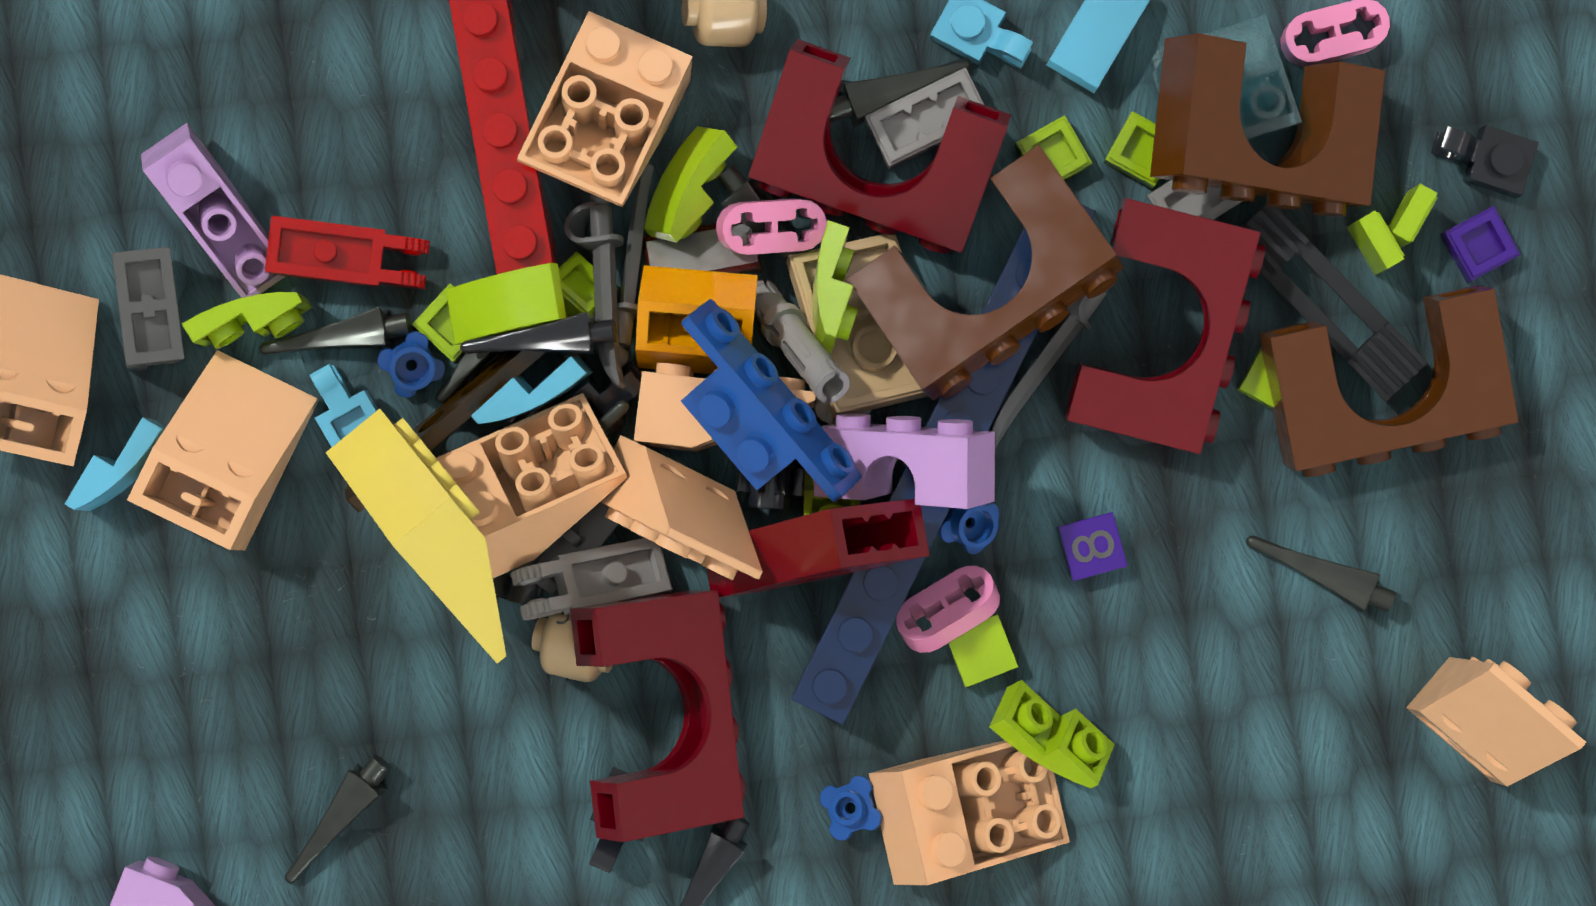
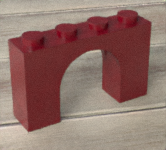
(801, 158)
(1178, 404)
(701, 774)

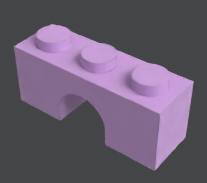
(948, 463)

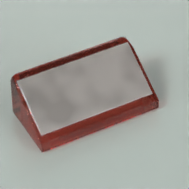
(702, 252)

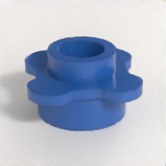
(410, 380)
(979, 532)
(865, 815)

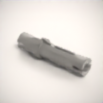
(786, 328)

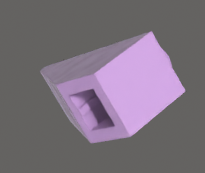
(210, 209)

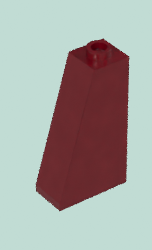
(830, 546)

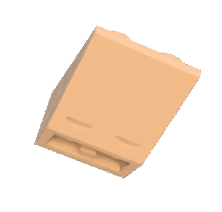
(607, 109)
(44, 368)
(667, 423)
(224, 452)
(535, 479)
(681, 511)
(1494, 720)
(966, 812)

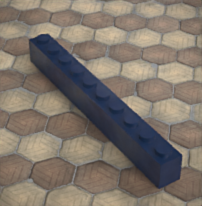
(877, 593)

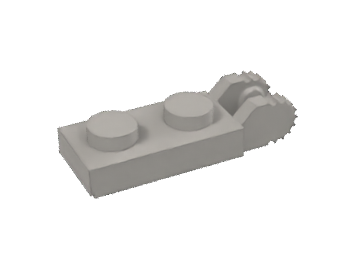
(597, 577)

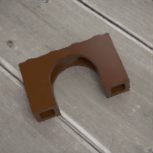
(1204, 143)
(1066, 264)
(1465, 396)

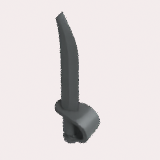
(602, 245)
(627, 308)
(1077, 318)

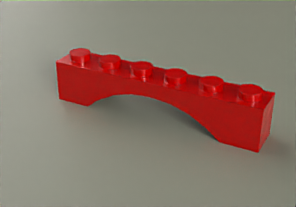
(499, 126)

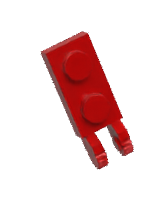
(339, 253)

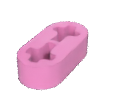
(1331, 20)
(771, 240)
(947, 609)

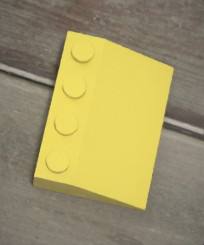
(424, 520)

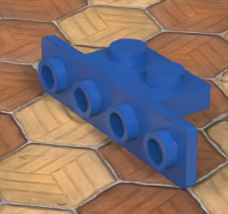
(756, 414)

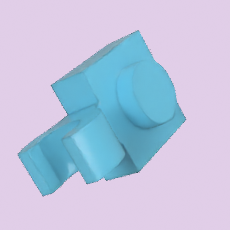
(974, 28)
(344, 411)

